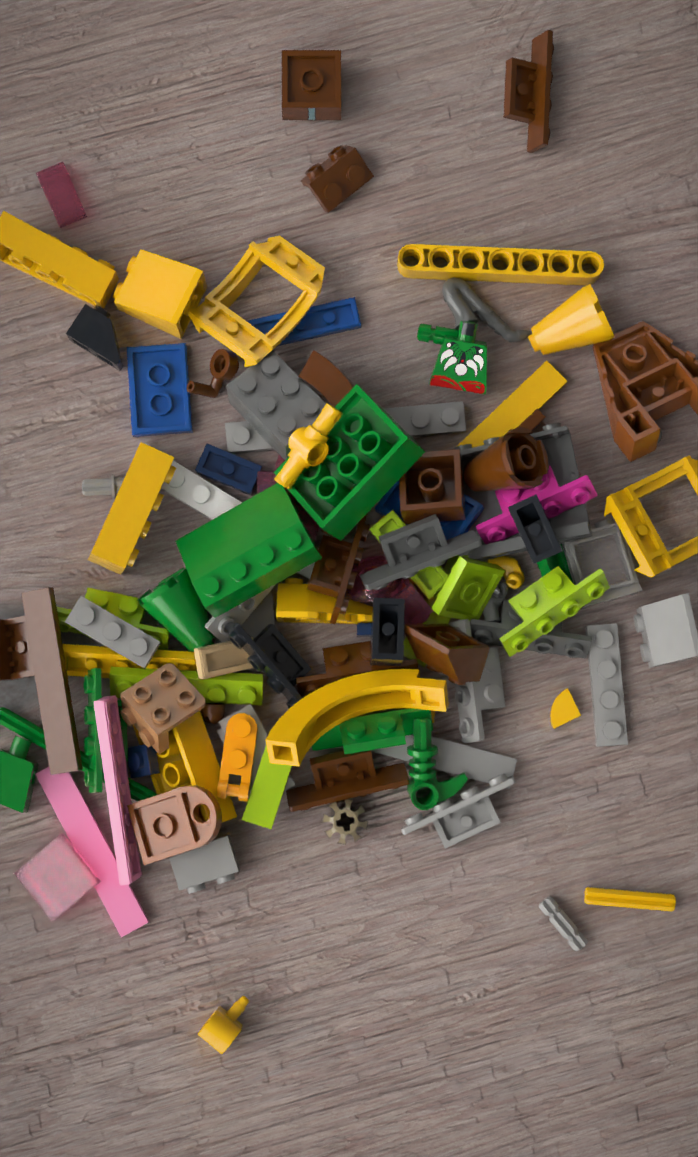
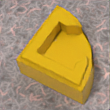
(563, 709)

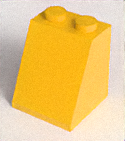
(160, 292)

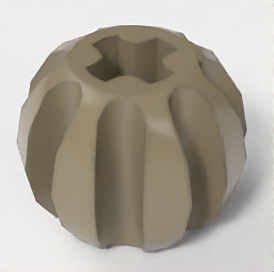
(352, 831)

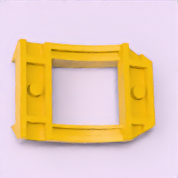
(233, 330)
(637, 526)

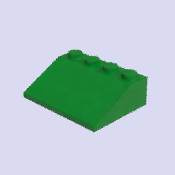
(362, 465)
(247, 550)

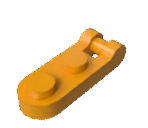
(238, 756)

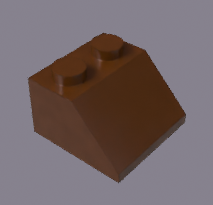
(448, 651)

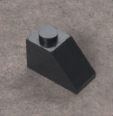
(96, 335)
(387, 632)

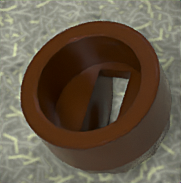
(213, 712)

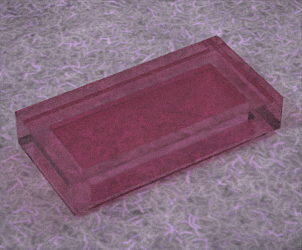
(61, 194)

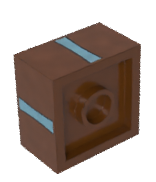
(311, 84)

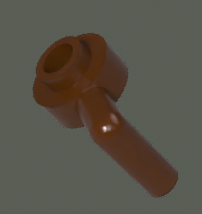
(223, 367)

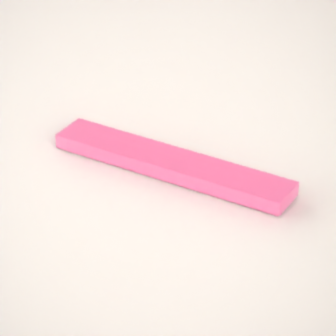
(117, 789)
(93, 848)

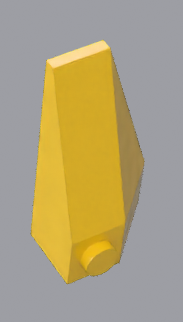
(301, 605)

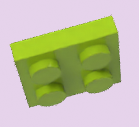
(467, 589)

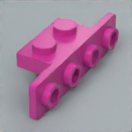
(551, 495)

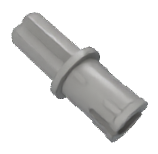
(102, 486)

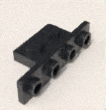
(273, 656)

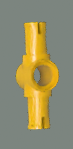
(308, 446)

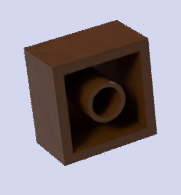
(434, 487)

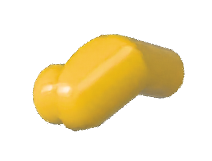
(513, 573)

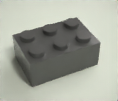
(274, 401)

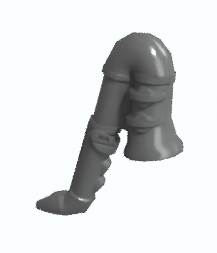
(465, 302)

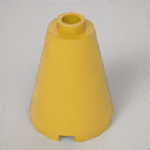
(572, 324)

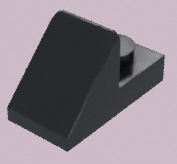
(535, 528)

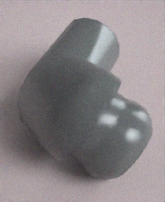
(491, 610)

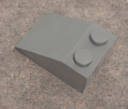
(667, 631)

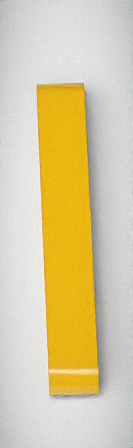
(511, 256)

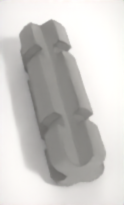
(563, 923)

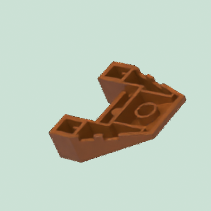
(643, 382)

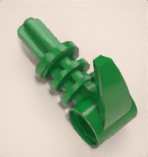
(422, 771)

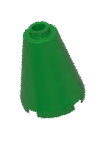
(179, 610)

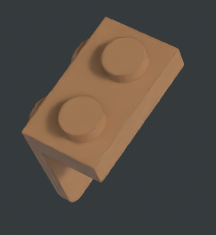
(160, 705)

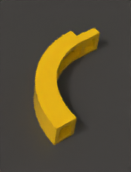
(346, 699)

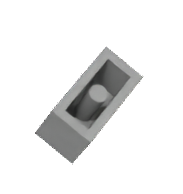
(205, 864)

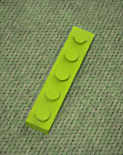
(226, 689)

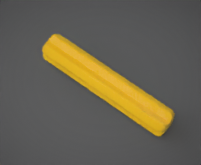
(629, 899)

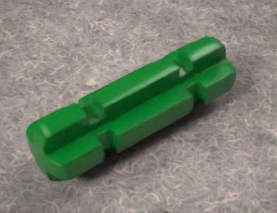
(436, 334)

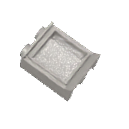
(607, 551)

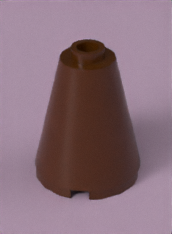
(508, 463)

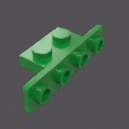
(372, 731)
(93, 774)

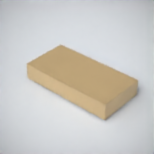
(220, 660)

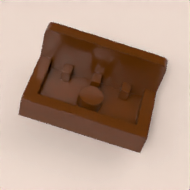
(337, 177)
(15, 650)

